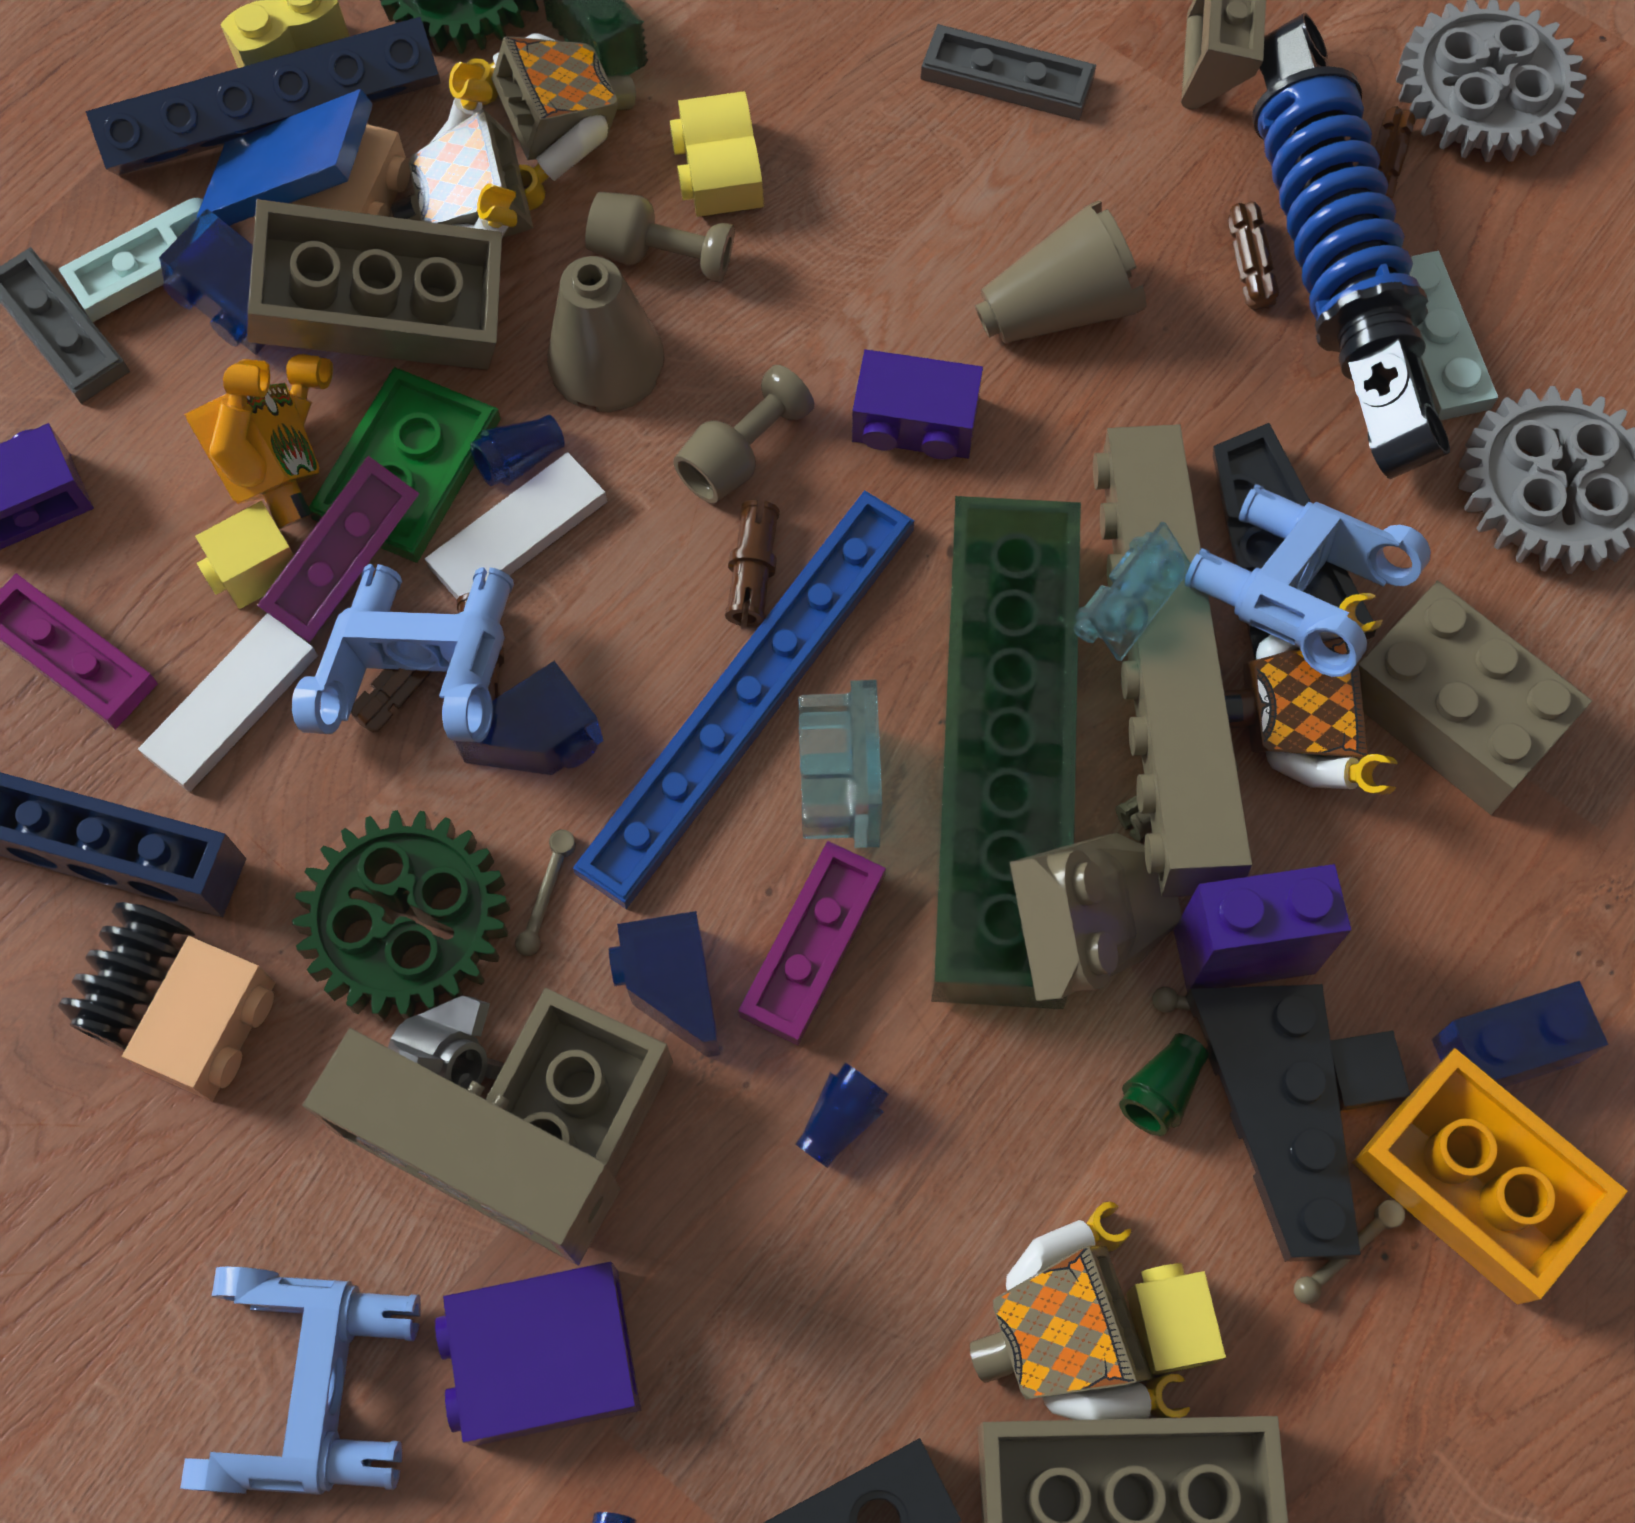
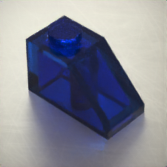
(537, 727)
(668, 976)

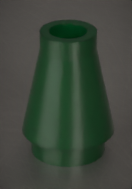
(1162, 1088)

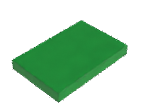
(425, 441)

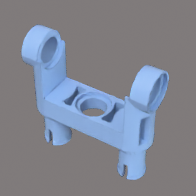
(1274, 594)
(375, 638)
(312, 1449)

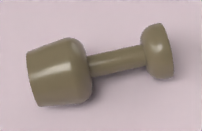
(625, 228)
(720, 455)

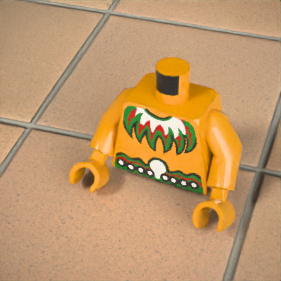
(260, 436)

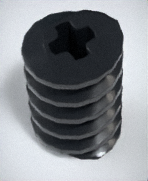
(122, 973)

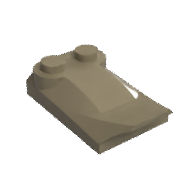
(1089, 913)

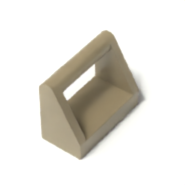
(1221, 47)

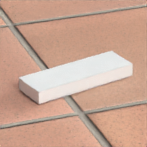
(519, 525)
(228, 702)

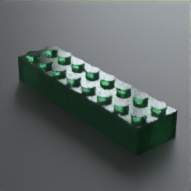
(1004, 736)

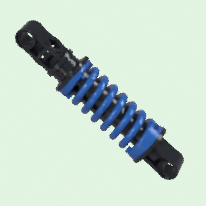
(1348, 242)

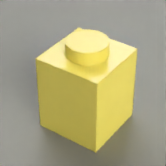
(244, 554)
(1175, 1319)

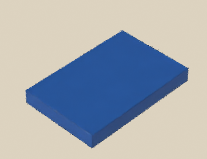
(288, 158)

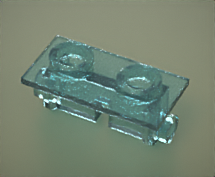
(1139, 590)

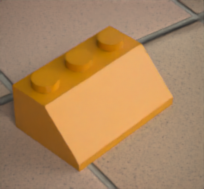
(1490, 1178)

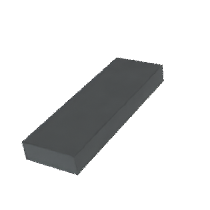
(1008, 72)
(58, 326)

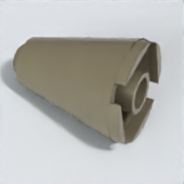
(1064, 281)
(602, 339)

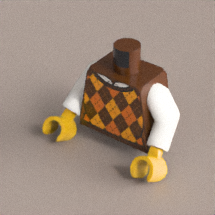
(1308, 719)

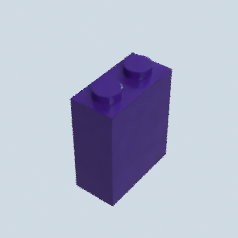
(1261, 928)
(537, 1354)

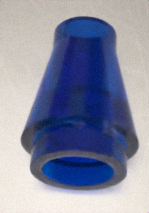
(514, 449)
(841, 1114)

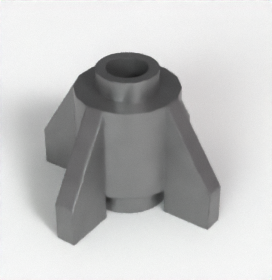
(447, 1043)

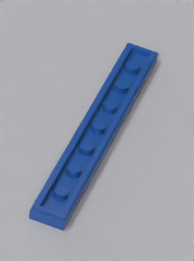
(743, 700)

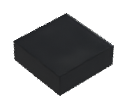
(1368, 1071)

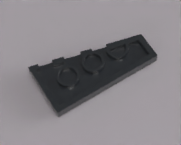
(1260, 460)
(1285, 1106)

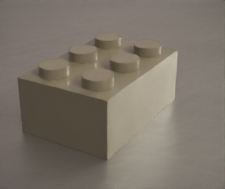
(1466, 697)
(583, 1077)

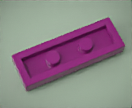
(338, 549)
(71, 653)
(812, 943)

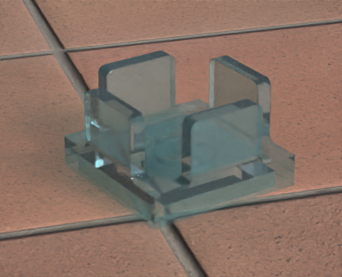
(841, 765)

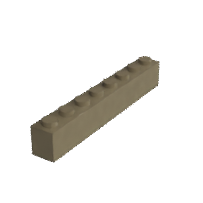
(1173, 675)

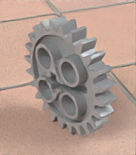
(1491, 79)
(1508, 479)

